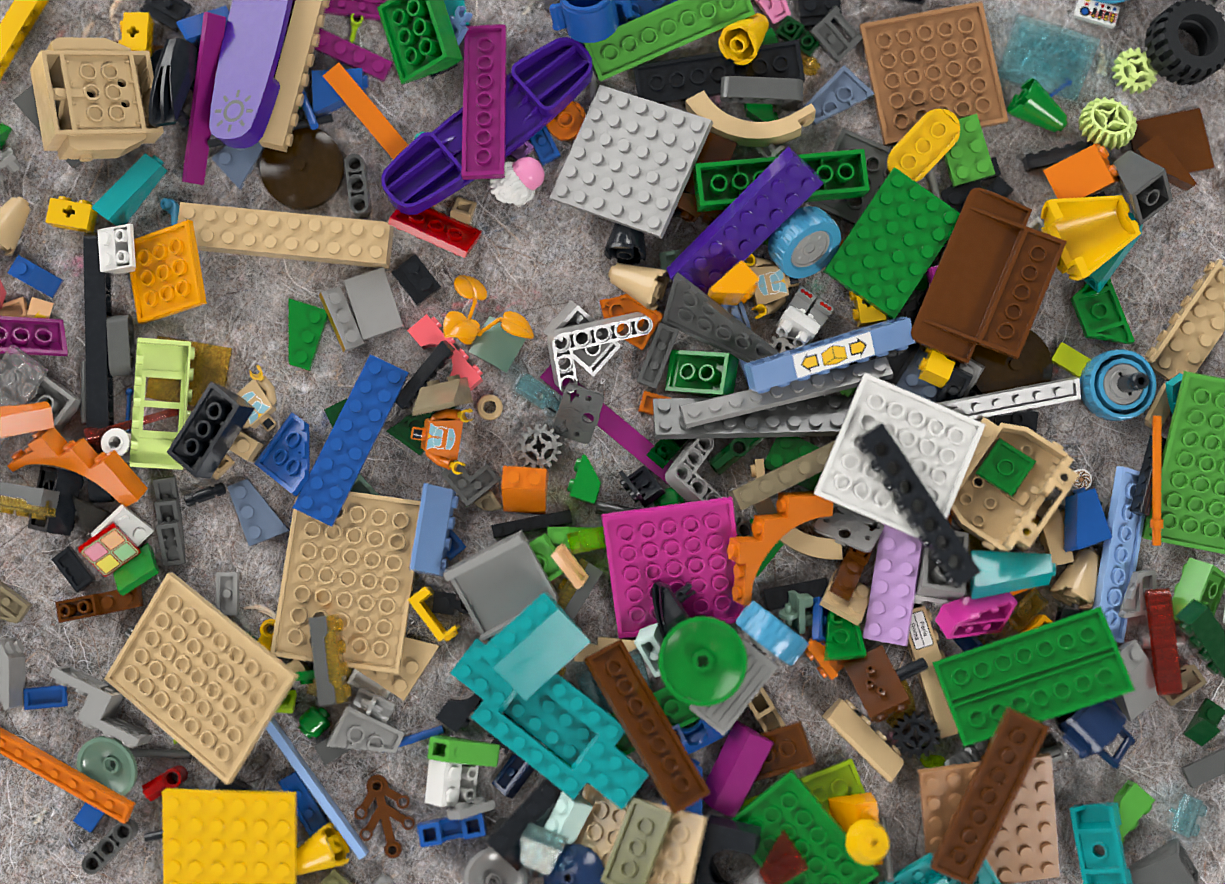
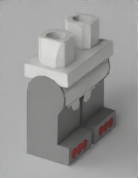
(800, 325)

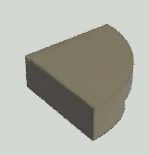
(488, 502)

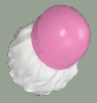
(519, 182)

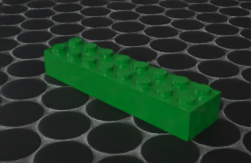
(722, 182)

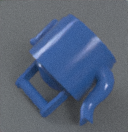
(589, 19)

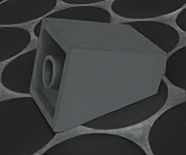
(1143, 185)
(1165, 866)

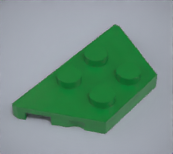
(1102, 315)

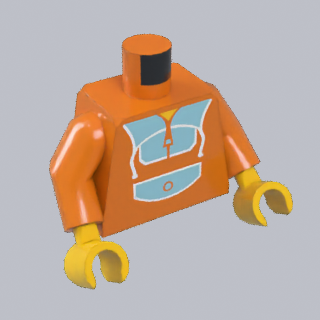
(442, 437)

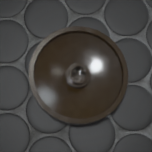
(305, 173)
(1006, 373)

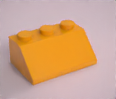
(735, 286)
(852, 808)

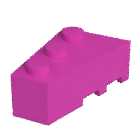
(975, 616)

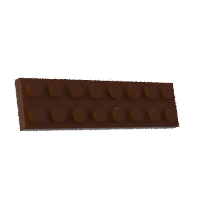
(647, 727)
(989, 796)

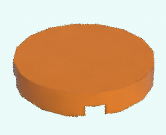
(567, 122)

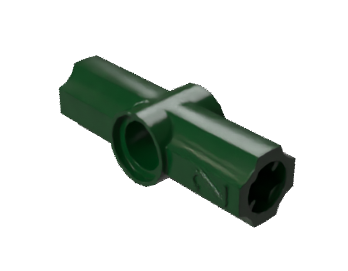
(727, 456)

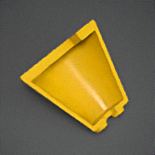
(1093, 231)

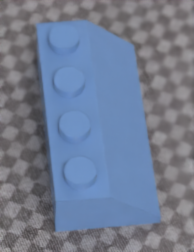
(433, 530)

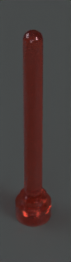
(94, 434)

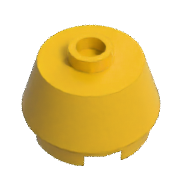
(867, 842)

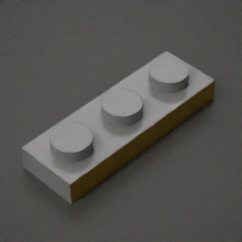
(341, 319)

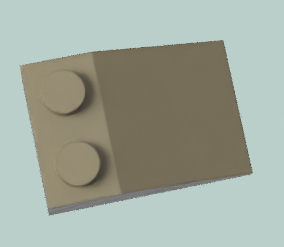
(442, 395)

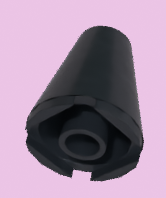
(626, 245)

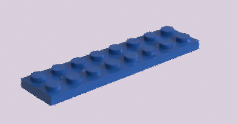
(351, 440)

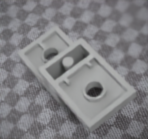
(100, 706)

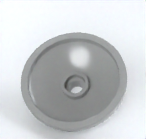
(491, 866)

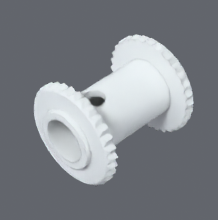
(117, 440)

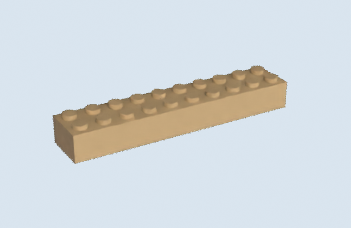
(290, 235)

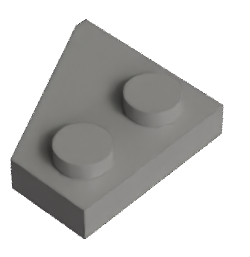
(1134, 598)

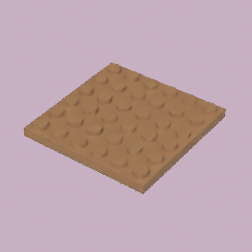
(932, 64)
(1028, 837)

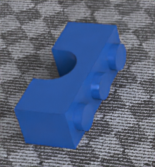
(698, 735)
(440, 830)

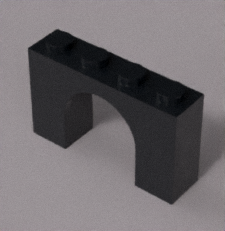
(724, 835)

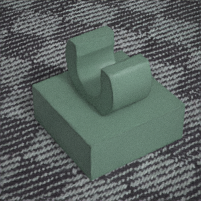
(667, 258)

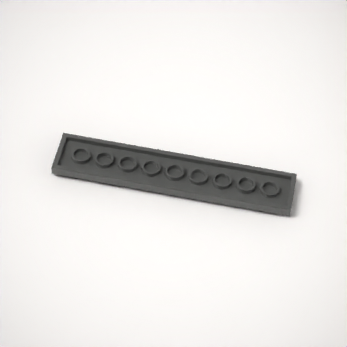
(798, 419)

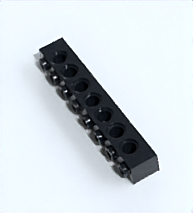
(965, 567)

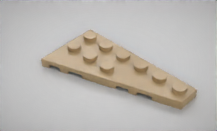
(414, 662)

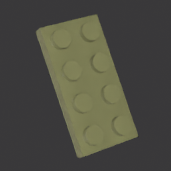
(637, 844)

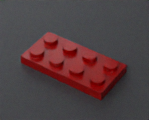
(438, 230)

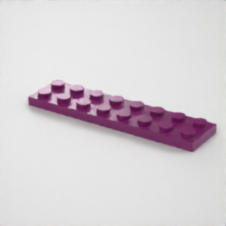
(484, 102)

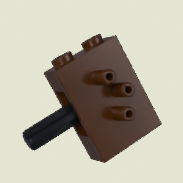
(880, 684)

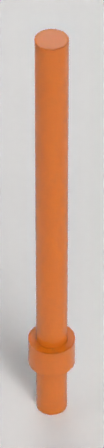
(1156, 522)

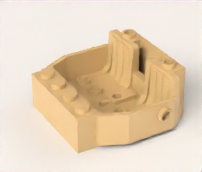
(97, 125)
(994, 515)

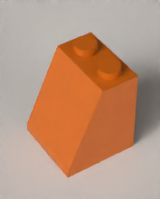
(1082, 173)
(524, 489)

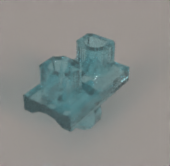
(1186, 816)

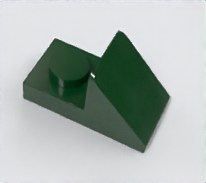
(1204, 722)

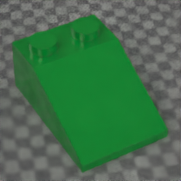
(701, 373)

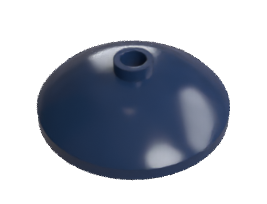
(580, 863)

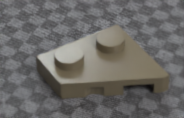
(12, 605)

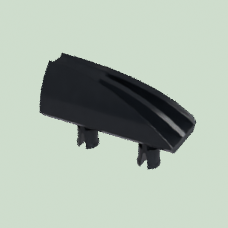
(172, 83)
(669, 606)

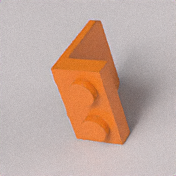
(826, 668)

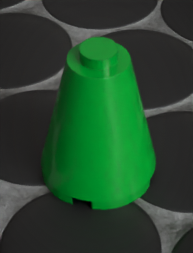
(1037, 107)

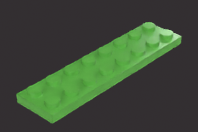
(662, 32)

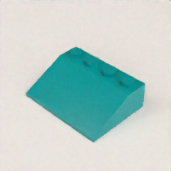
(534, 646)

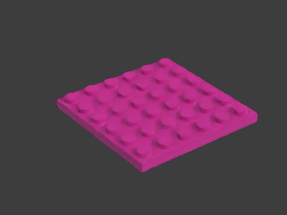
(676, 548)

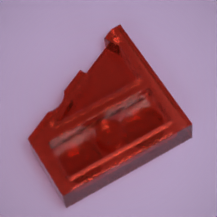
(782, 862)

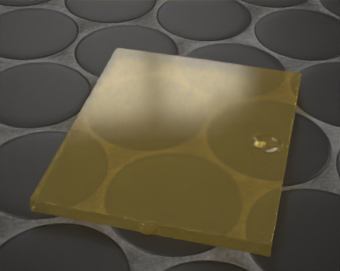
(209, 365)

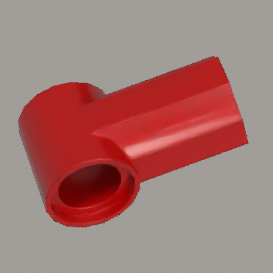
(154, 788)

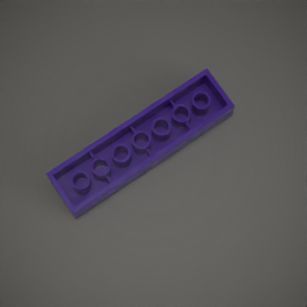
(747, 221)

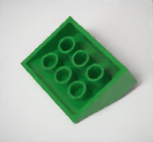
(419, 37)

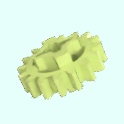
(1134, 71)

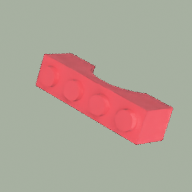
(429, 335)

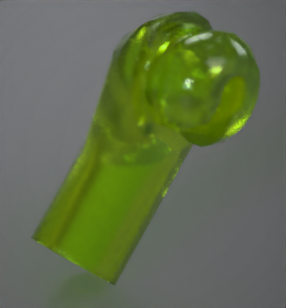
(932, 760)

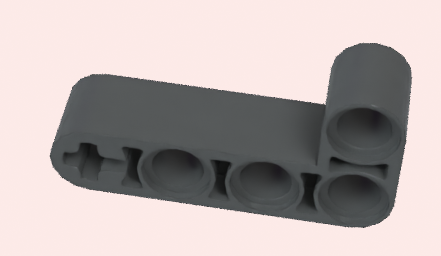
(763, 90)

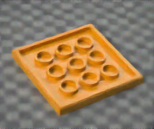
(167, 273)

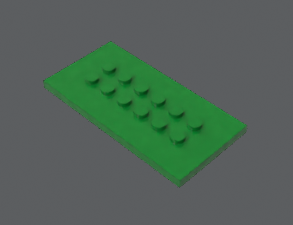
(1034, 673)

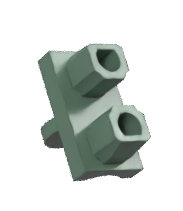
(794, 611)

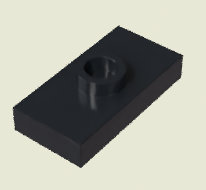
(1020, 418)
(73, 569)

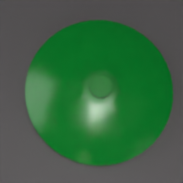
(703, 661)

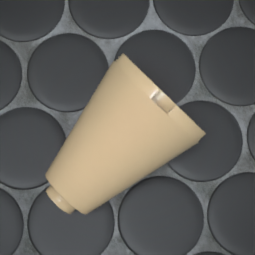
(12, 222)
(640, 283)
(1078, 580)

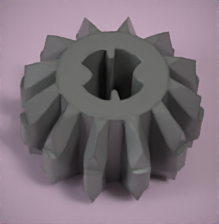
(967, 755)

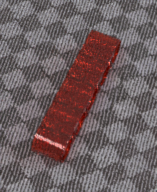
(1163, 641)

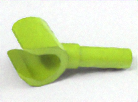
(355, 25)

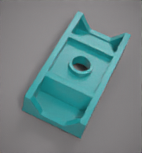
(1099, 825)

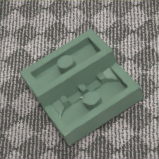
(497, 346)

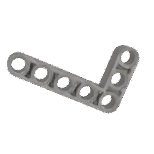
(590, 339)
(689, 478)

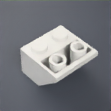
(117, 249)
(450, 783)

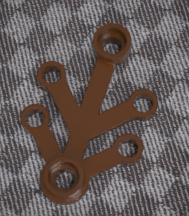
(384, 813)

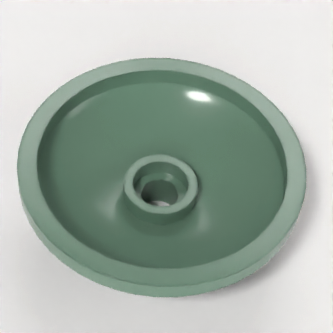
(97, 762)

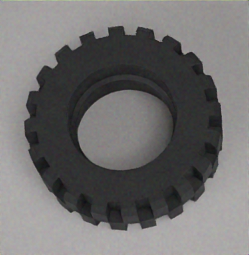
(1171, 57)

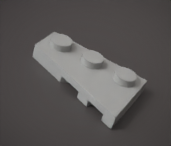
(363, 732)

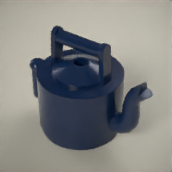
(1093, 729)

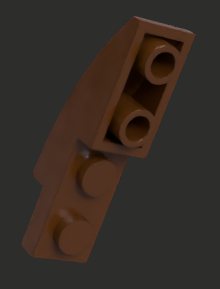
(689, 213)
(849, 572)
(98, 604)

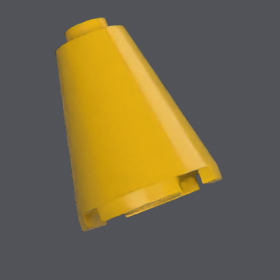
(743, 38)
(322, 851)

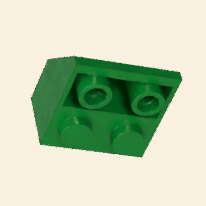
(586, 482)

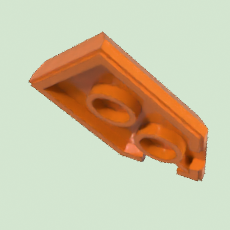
(625, 305)

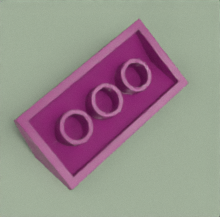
(33, 335)
(736, 769)

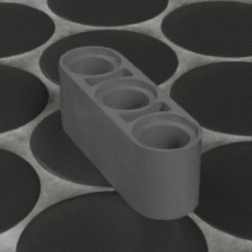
(354, 176)
(121, 345)
(101, 852)

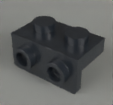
(642, 486)

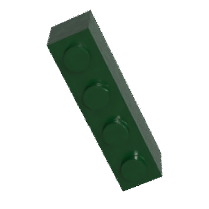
(1204, 634)

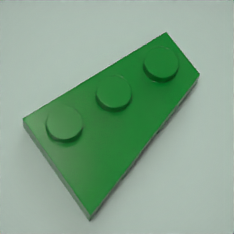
(305, 333)
(842, 639)

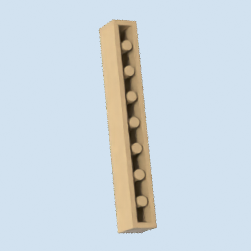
(293, 71)

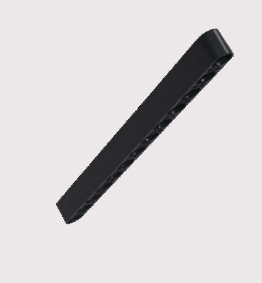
(98, 377)

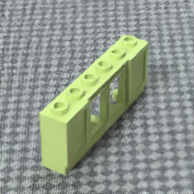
(159, 360)

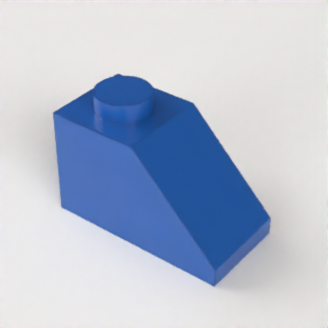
(35, 276)

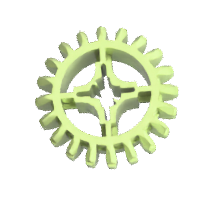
(1095, 118)

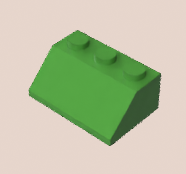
(1198, 582)

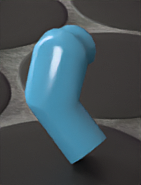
(172, 208)

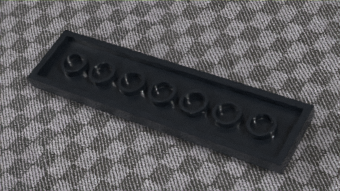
(684, 77)

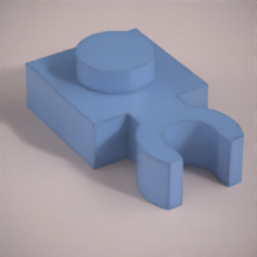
(458, 23)

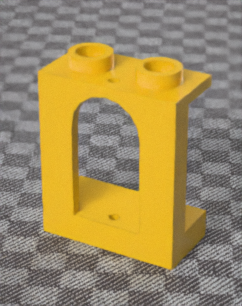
(428, 617)

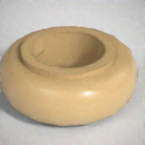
(489, 416)

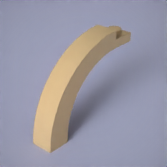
(747, 132)
(795, 539)

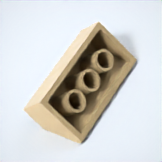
(863, 739)

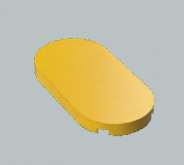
(925, 144)

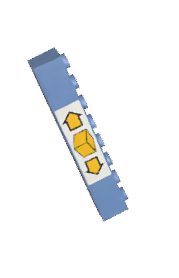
(829, 354)

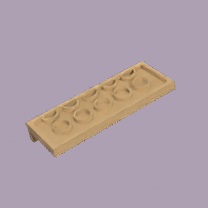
(1193, 328)

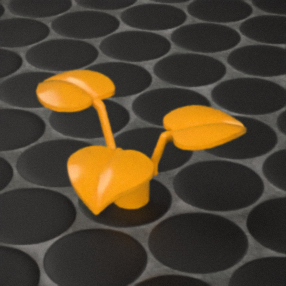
(467, 329)

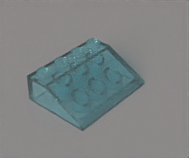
(1048, 55)

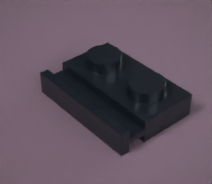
(814, 10)
(167, 11)
(416, 279)

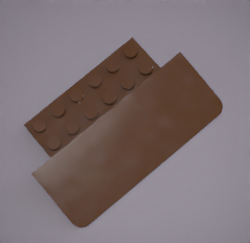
(987, 280)

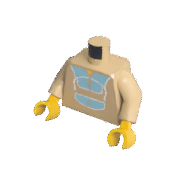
(772, 286)
(262, 397)

